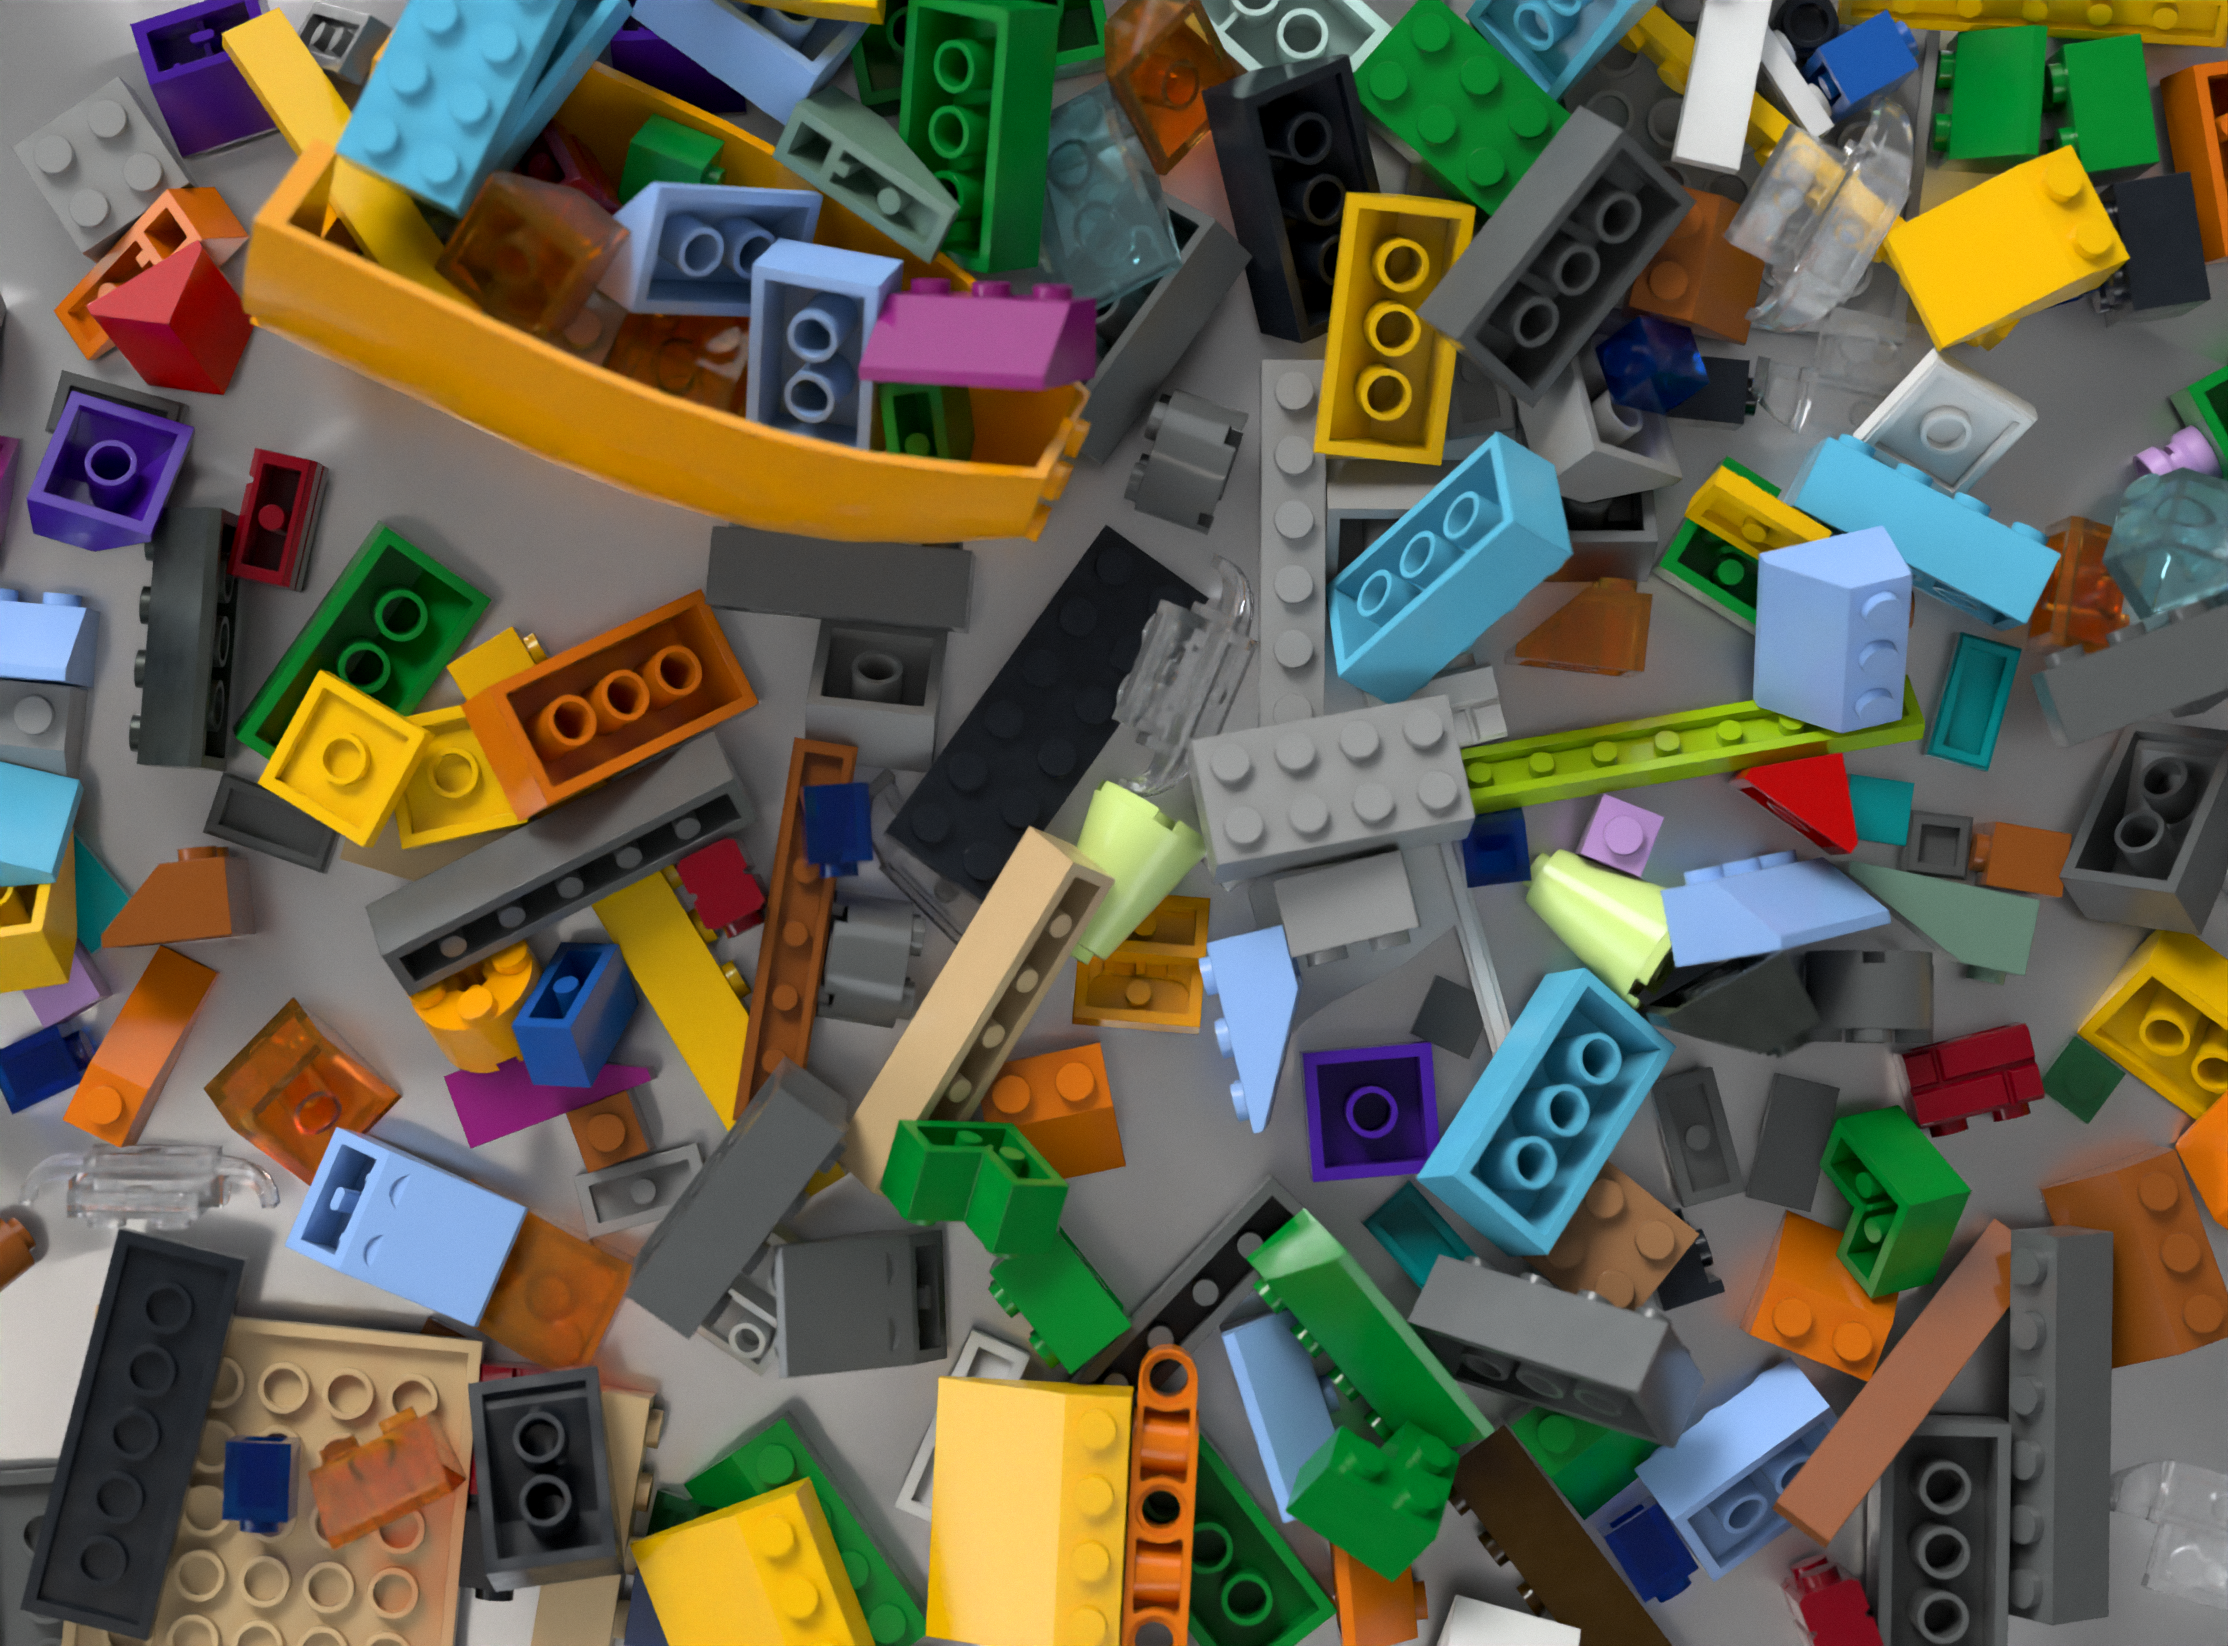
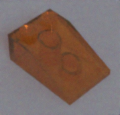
(556, 1293)

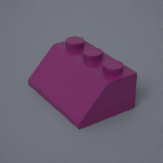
(983, 336)

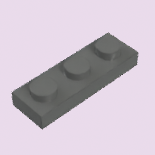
(343, 40)

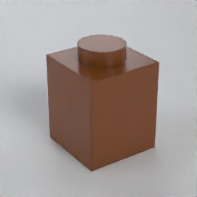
(2019, 859)
(611, 1130)

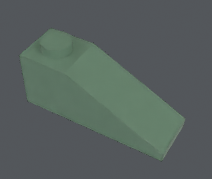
(867, 169)
(1959, 921)

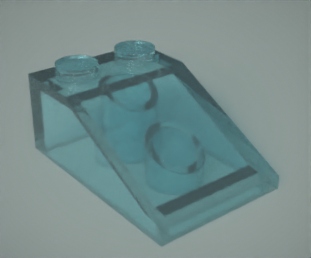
(1102, 203)

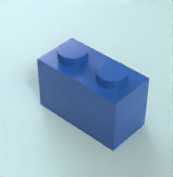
(1862, 63)
(575, 1014)

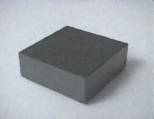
(1937, 845)
(1449, 1017)

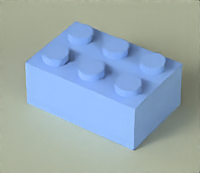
(807, 340)

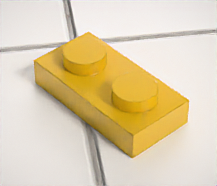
(1750, 516)

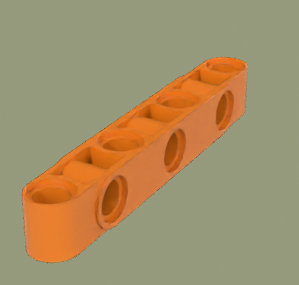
(1164, 1460)

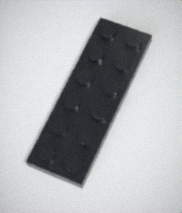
(1038, 719)
(134, 1434)

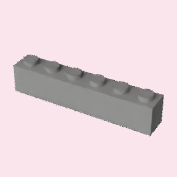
(1290, 544)

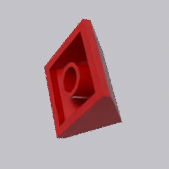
(178, 322)
(1806, 796)

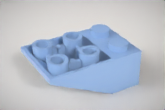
(1259, 1003)
(406, 1226)

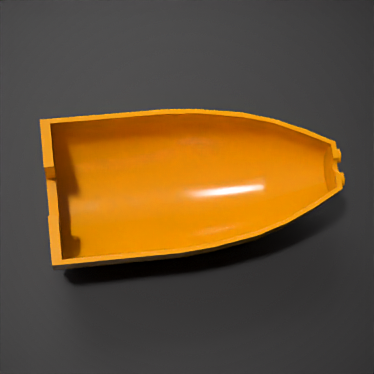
(323, 297)

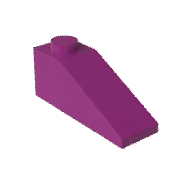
(508, 1101)

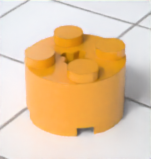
(476, 1007)

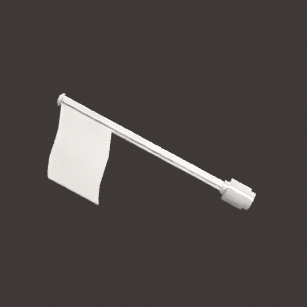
(1441, 903)

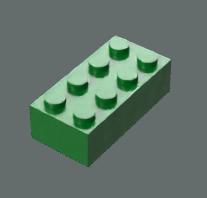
(1456, 107)
(982, 119)
(1244, 1571)

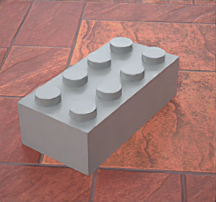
(1330, 788)

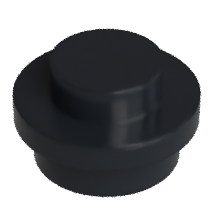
(1807, 24)

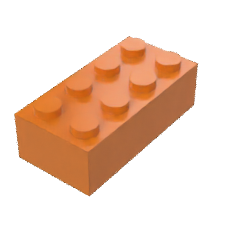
(608, 704)

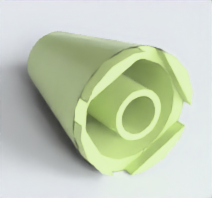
(1143, 854)
(1606, 920)

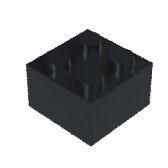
(2165, 251)

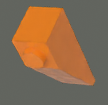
(165, 228)
(141, 1049)

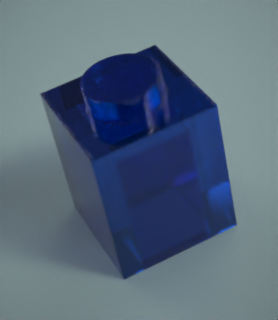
(1651, 365)
(835, 828)
(1496, 849)
(43, 1066)
(261, 1481)
(1649, 1551)

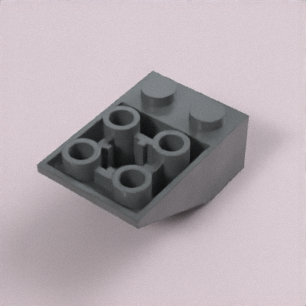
(859, 1302)

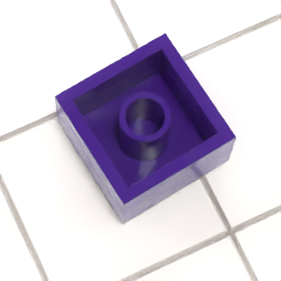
(1369, 1110)

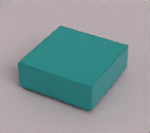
(1880, 808)

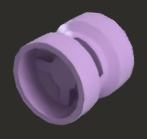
(2186, 449)

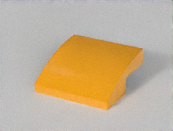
(1152, 975)

